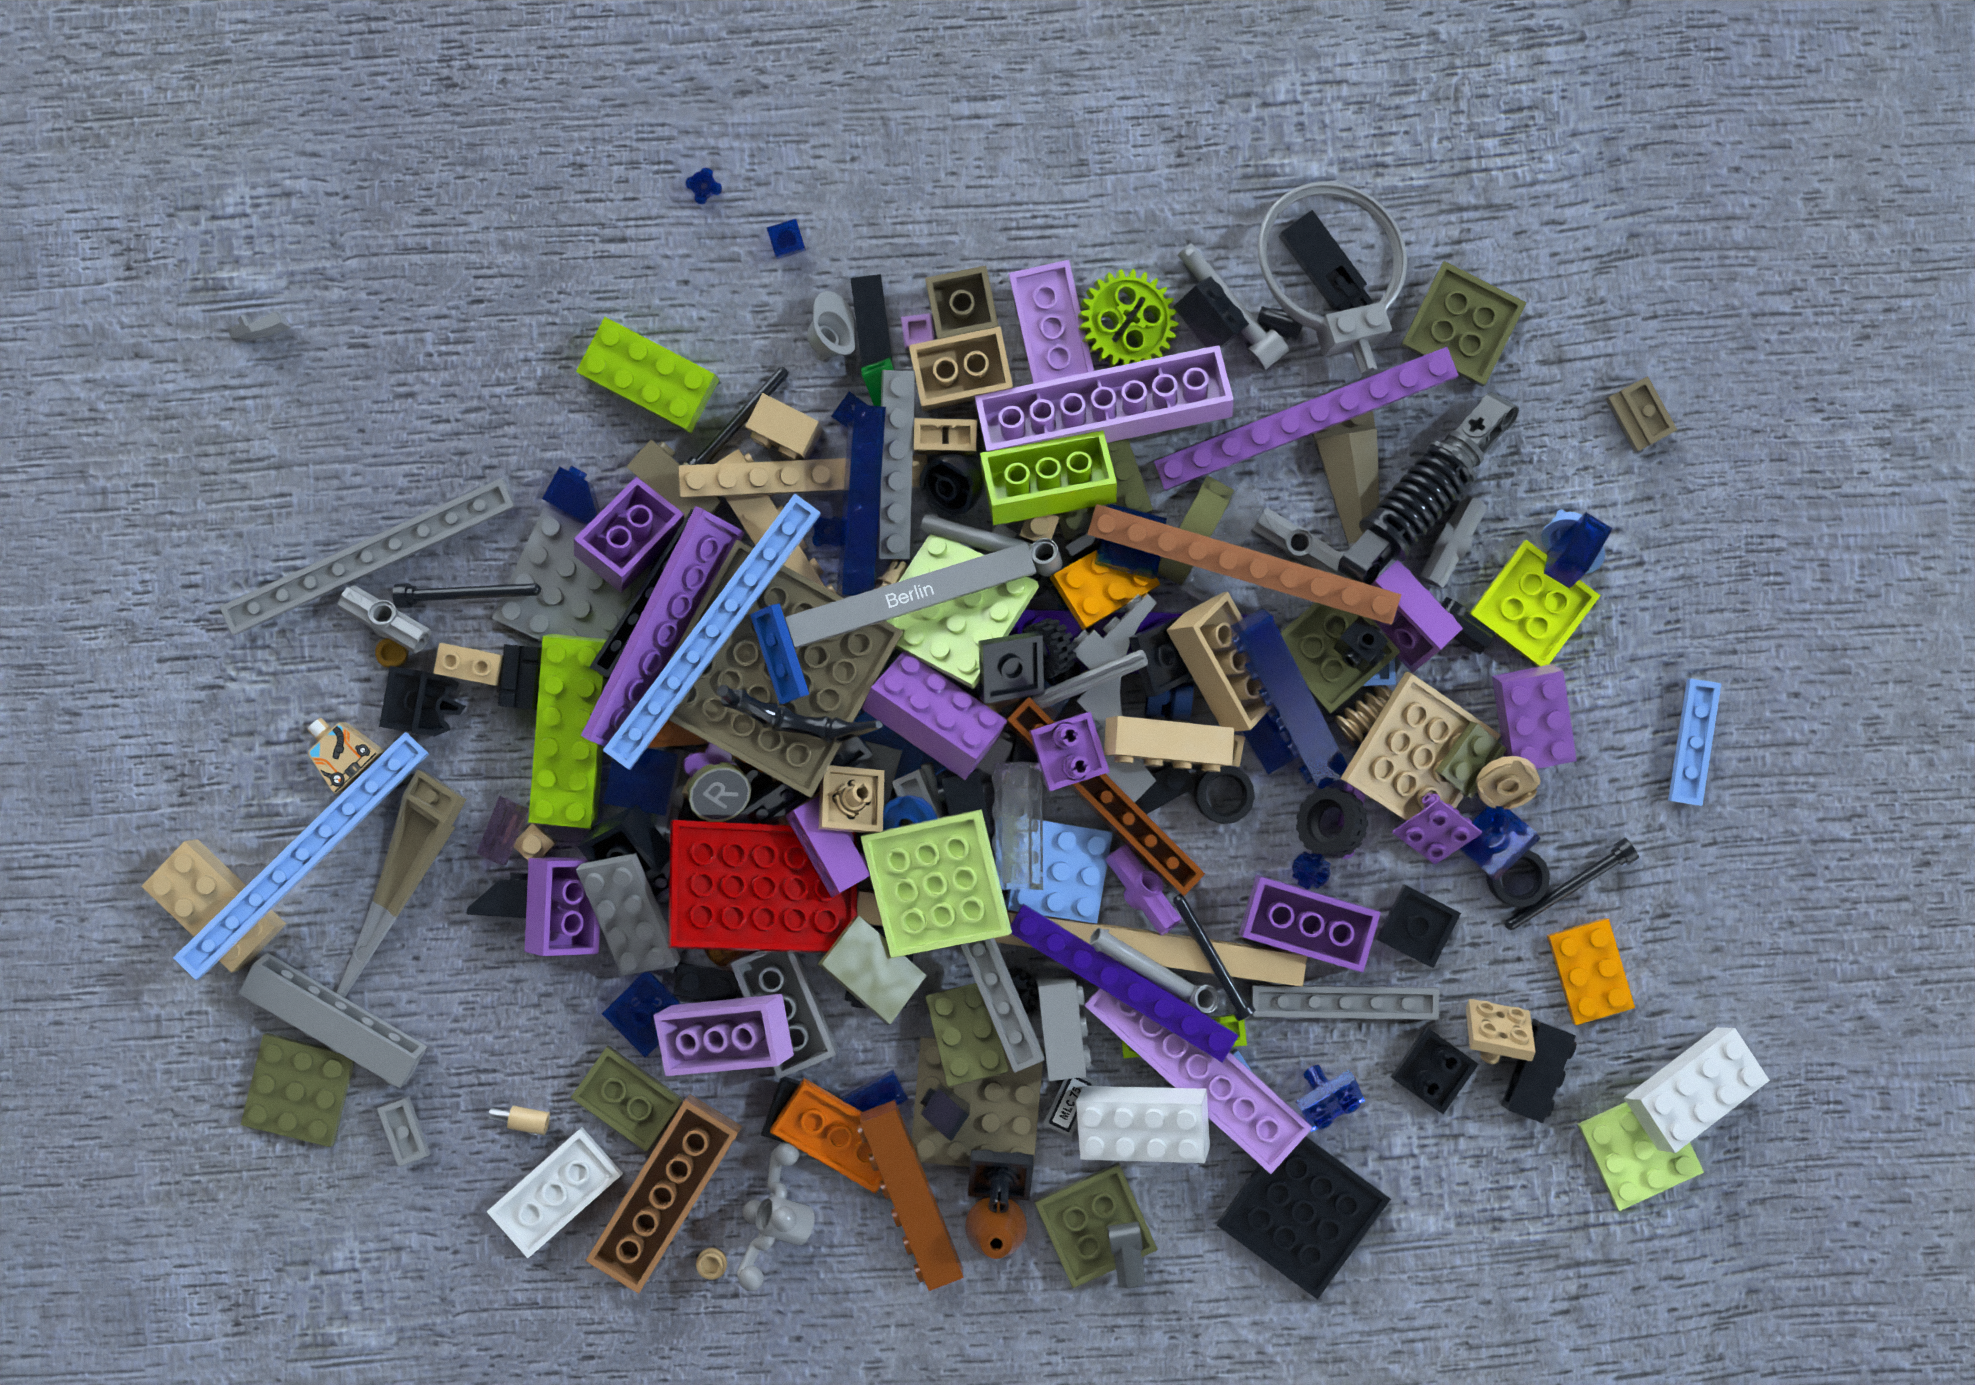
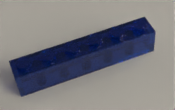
(861, 499)
(1290, 699)

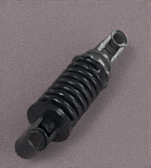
(1426, 491)

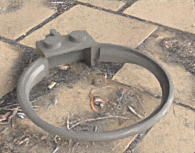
(1351, 328)

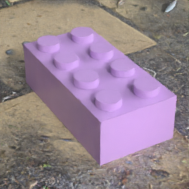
(724, 1035)

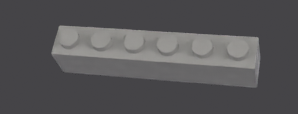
(332, 1020)

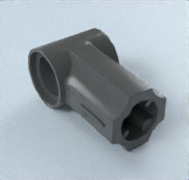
(1127, 1246)

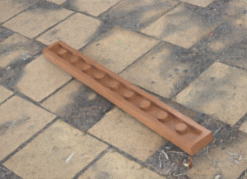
(1244, 564)

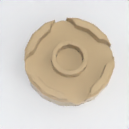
(1507, 782)

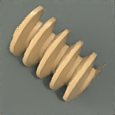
(1365, 715)

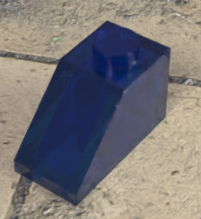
(573, 494)
(1576, 550)

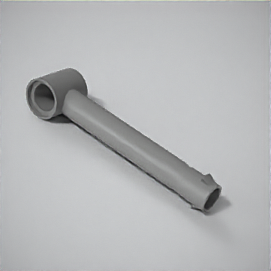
(1265, 346)
(993, 542)
(1155, 972)

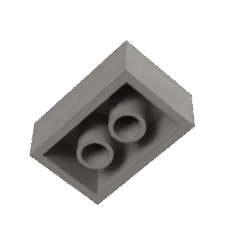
(1063, 1027)

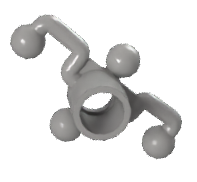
(774, 1218)

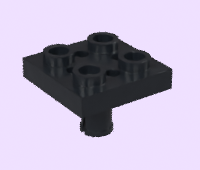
(1000, 1177)

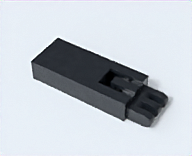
(1321, 255)

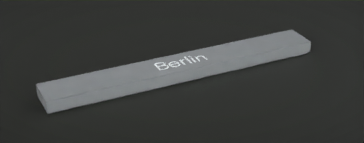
(910, 595)

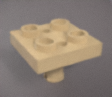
(866, 787)
(1499, 1031)

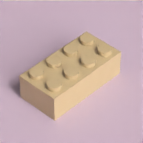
(197, 888)

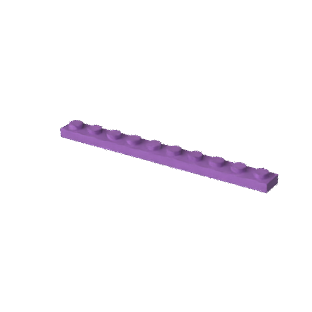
(1306, 418)

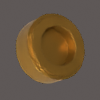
(390, 653)

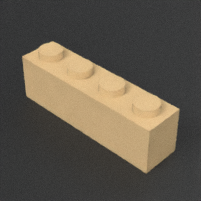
(1168, 742)

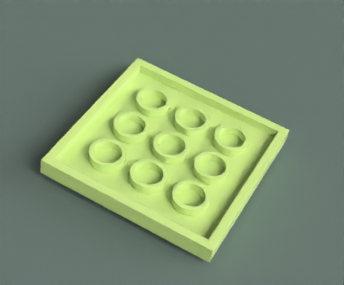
(950, 632)
(936, 884)

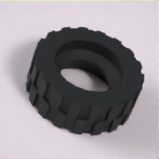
(1354, 822)

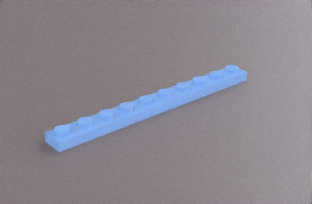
(712, 632)
(300, 856)

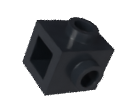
(1362, 645)

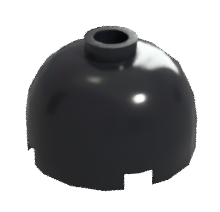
(951, 484)

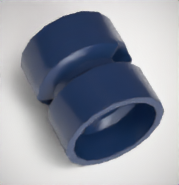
(1172, 703)

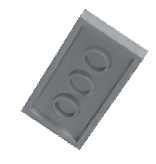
(628, 914)

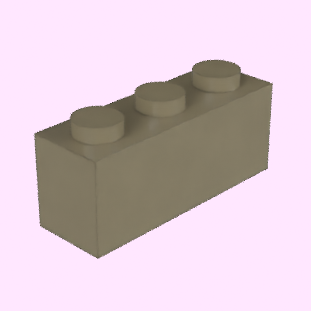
(660, 472)

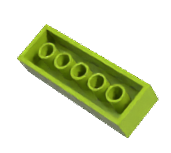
(564, 762)

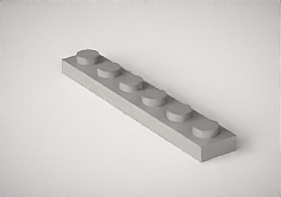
(896, 474)
(1345, 1001)

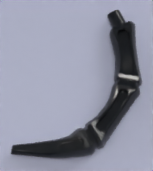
(785, 720)

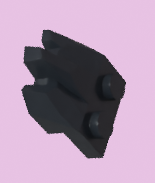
(418, 701)

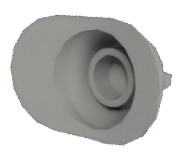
(832, 326)

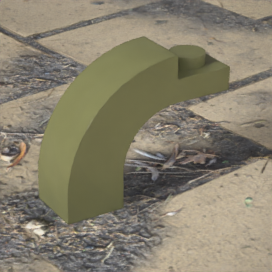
(1200, 519)

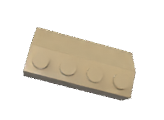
(1219, 671)

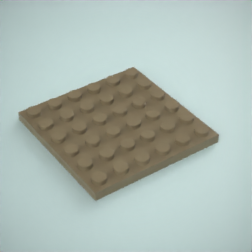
(834, 669)

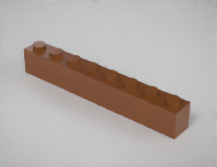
(1118, 811)

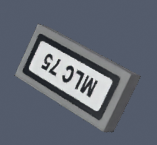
(1063, 1110)

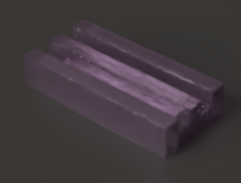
(506, 832)

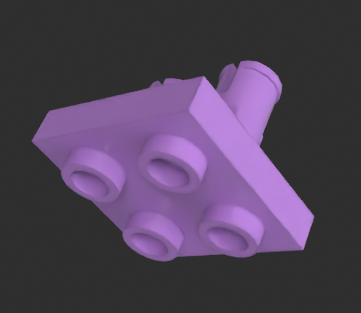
(1069, 751)

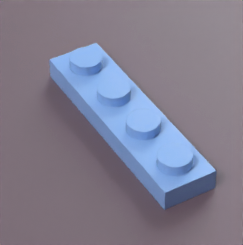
(1694, 742)

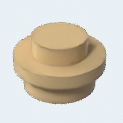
(711, 1263)

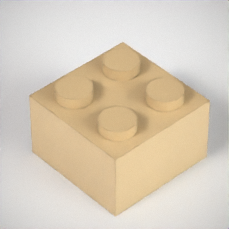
(784, 428)

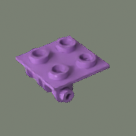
(1437, 830)

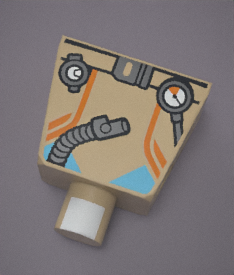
(341, 753)

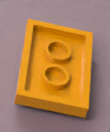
(1096, 590)
(1590, 971)

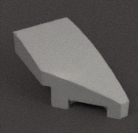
(266, 326)

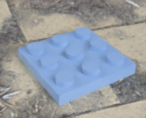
(1071, 873)

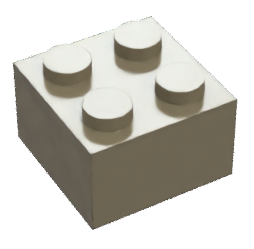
(961, 302)

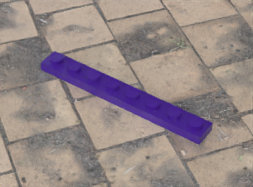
(1123, 983)

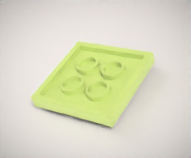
(1630, 1160)

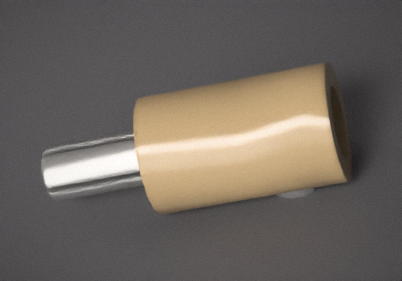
(523, 1119)

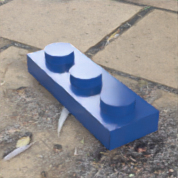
(779, 654)

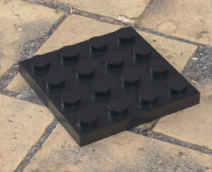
(1304, 1215)

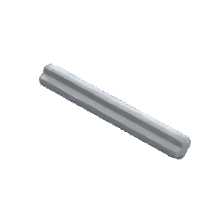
(1091, 679)

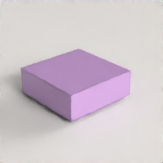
(917, 329)

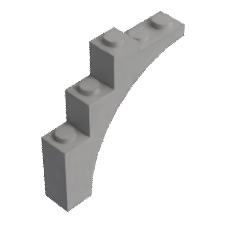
(1105, 699)

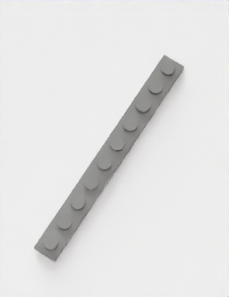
(367, 557)
(988, 966)

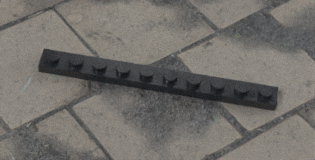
(774, 803)

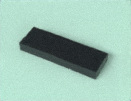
(871, 319)

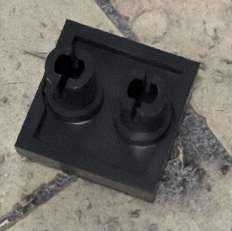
(1434, 1070)

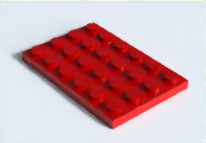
(750, 890)

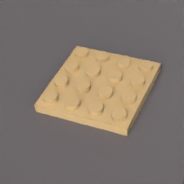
(1407, 746)

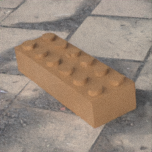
(663, 1193)

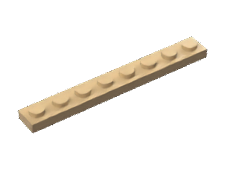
(771, 477)

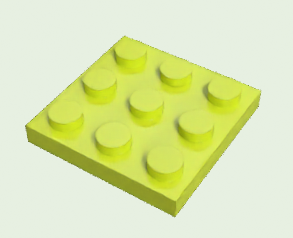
(1531, 608)

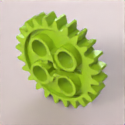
(1105, 303)

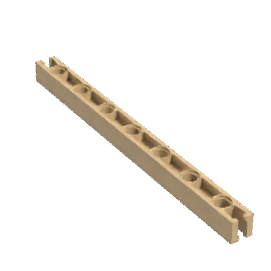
(1167, 950)

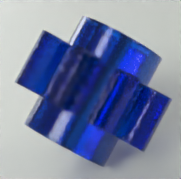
(1311, 870)

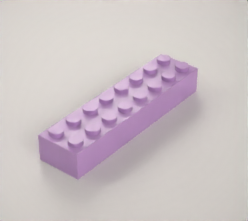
(1118, 400)

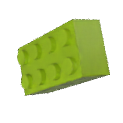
(647, 375)
(1048, 477)

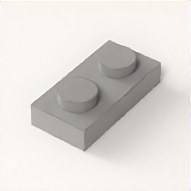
(403, 1131)

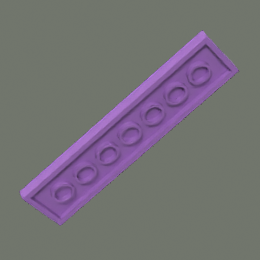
(664, 620)

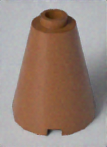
(995, 1233)

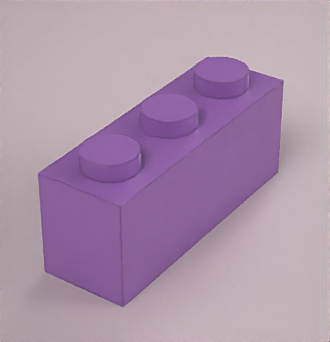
(828, 850)

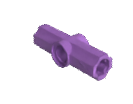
(1143, 890)

